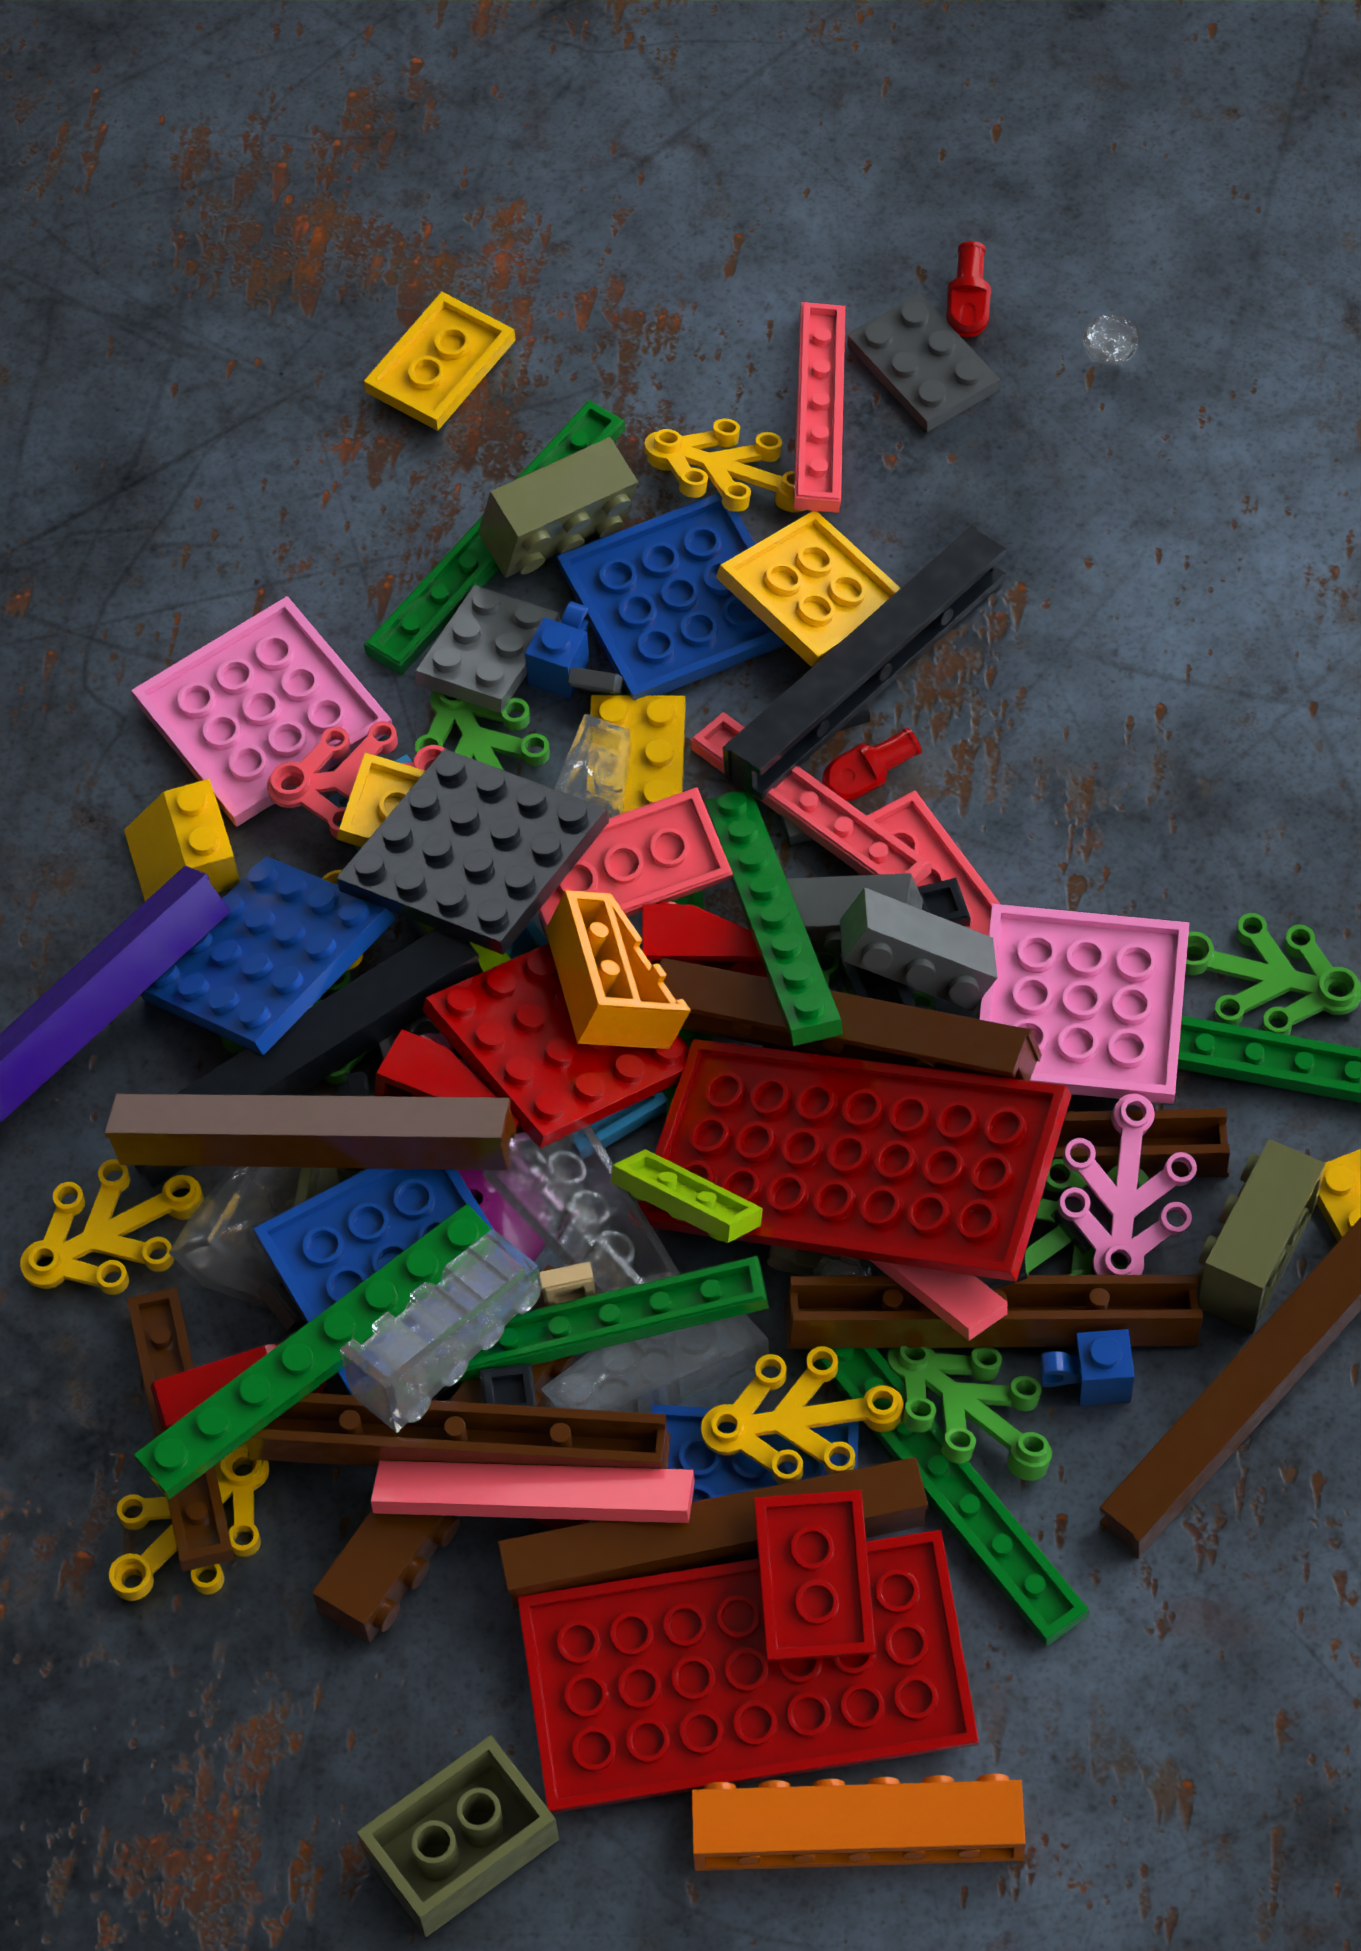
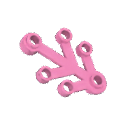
(1124, 1198)

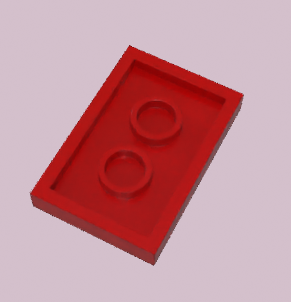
(814, 1576)

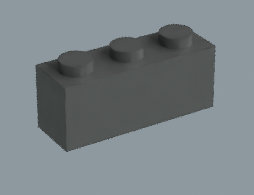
(826, 899)
(918, 949)

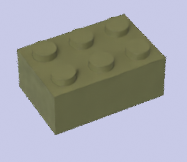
(557, 508)
(1258, 1234)
(458, 1835)

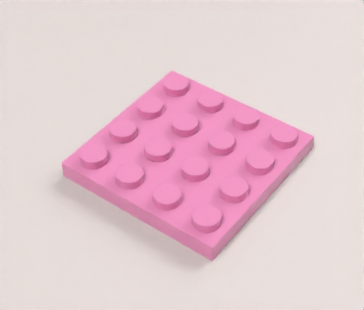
(256, 703)
(1094, 994)

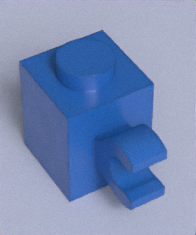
(557, 649)
(1099, 1367)

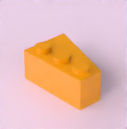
(607, 978)

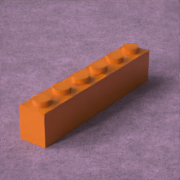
(858, 1823)

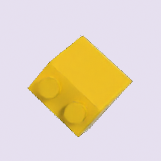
(178, 831)

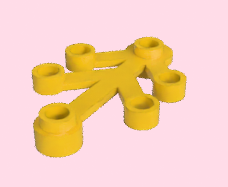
(675, 452)
(106, 1233)
(794, 1419)
(165, 1545)

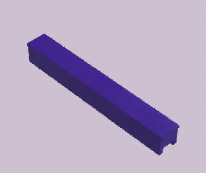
(105, 983)

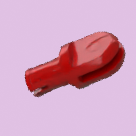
(969, 293)
(867, 766)

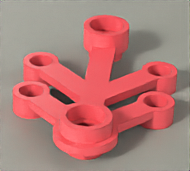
(342, 779)

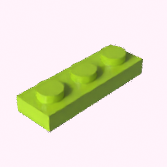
(686, 1196)

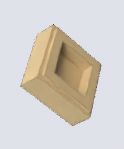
(567, 1283)

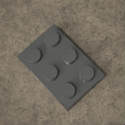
(923, 362)
(483, 649)

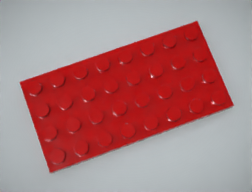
(867, 1155)
(671, 1687)

